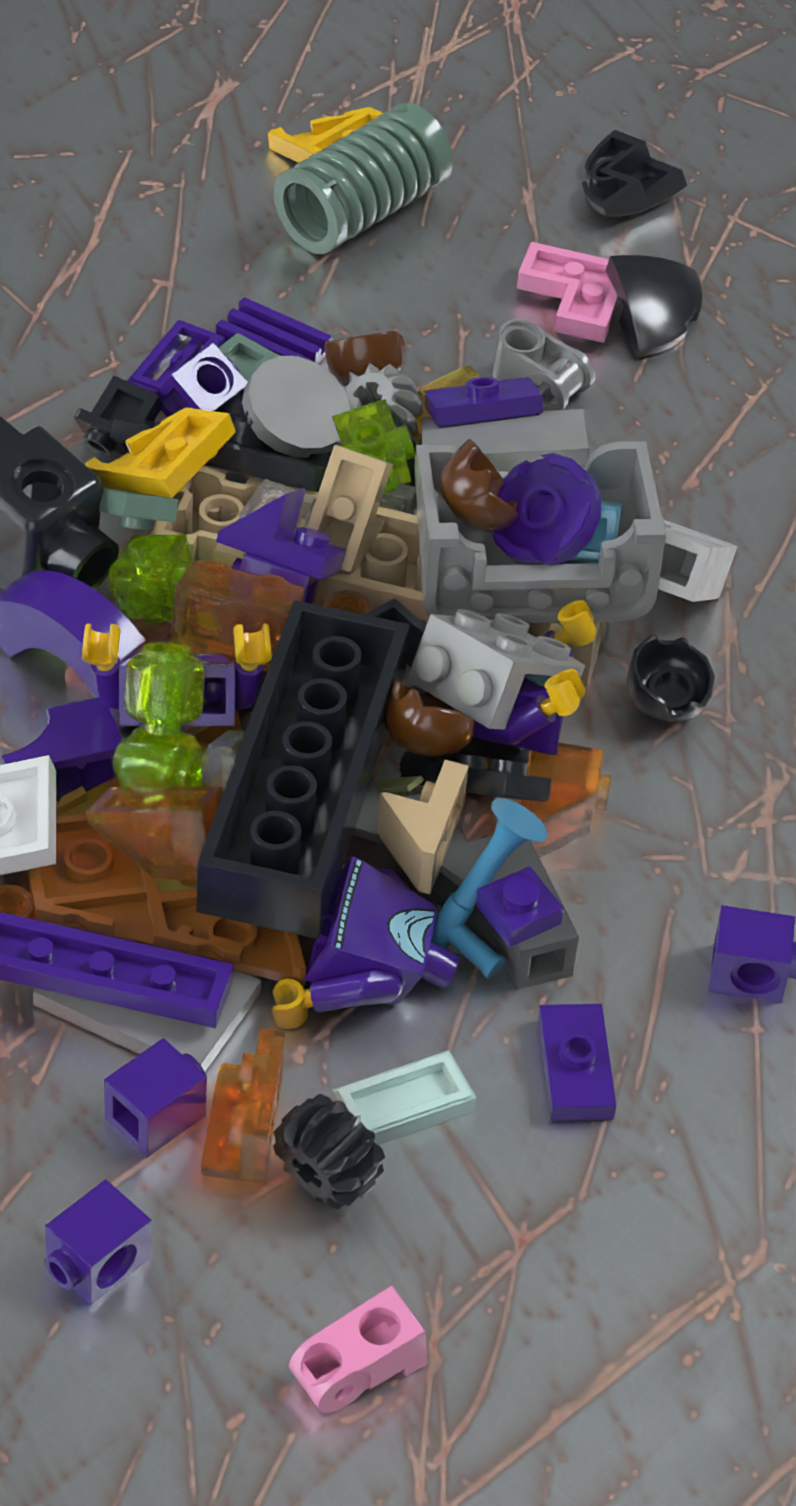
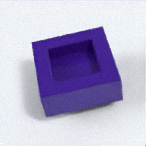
(519, 906)

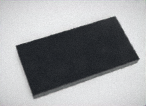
(244, 459)

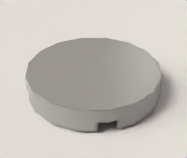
(294, 405)

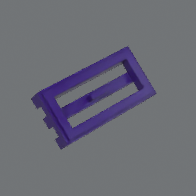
(278, 331)
(165, 349)

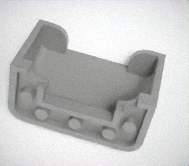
(473, 574)

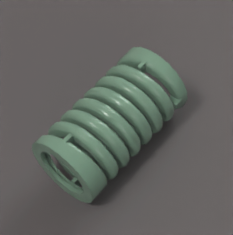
(362, 178)

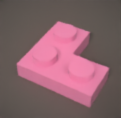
(579, 281)

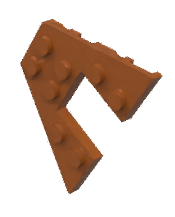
(110, 895)

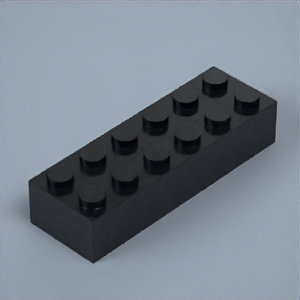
(302, 771)

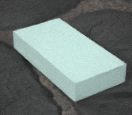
(409, 1097)

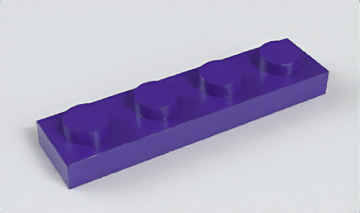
(113, 970)

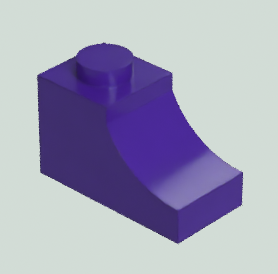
(79, 743)

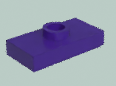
(483, 401)
(576, 1062)

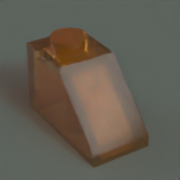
(574, 793)
(158, 826)

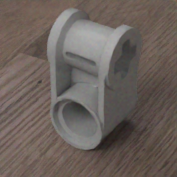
(530, 352)

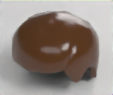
(357, 352)
(471, 490)
(426, 723)

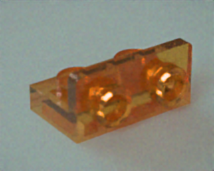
(217, 598)
(245, 1112)

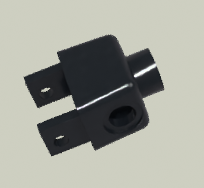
(60, 520)

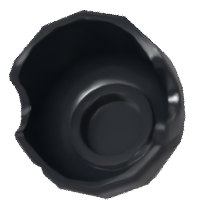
(670, 679)

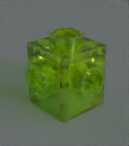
(373, 433)
(148, 574)

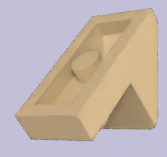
(350, 502)
(423, 829)

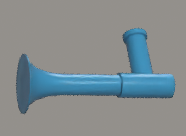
(513, 828)

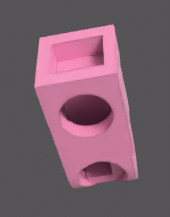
(360, 1352)

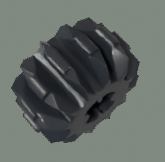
(328, 1151)

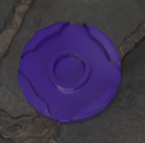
(554, 508)

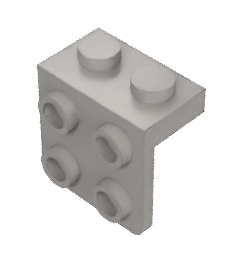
(483, 662)

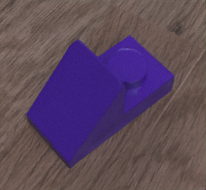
(272, 536)

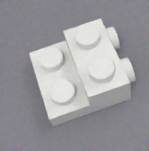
(27, 815)

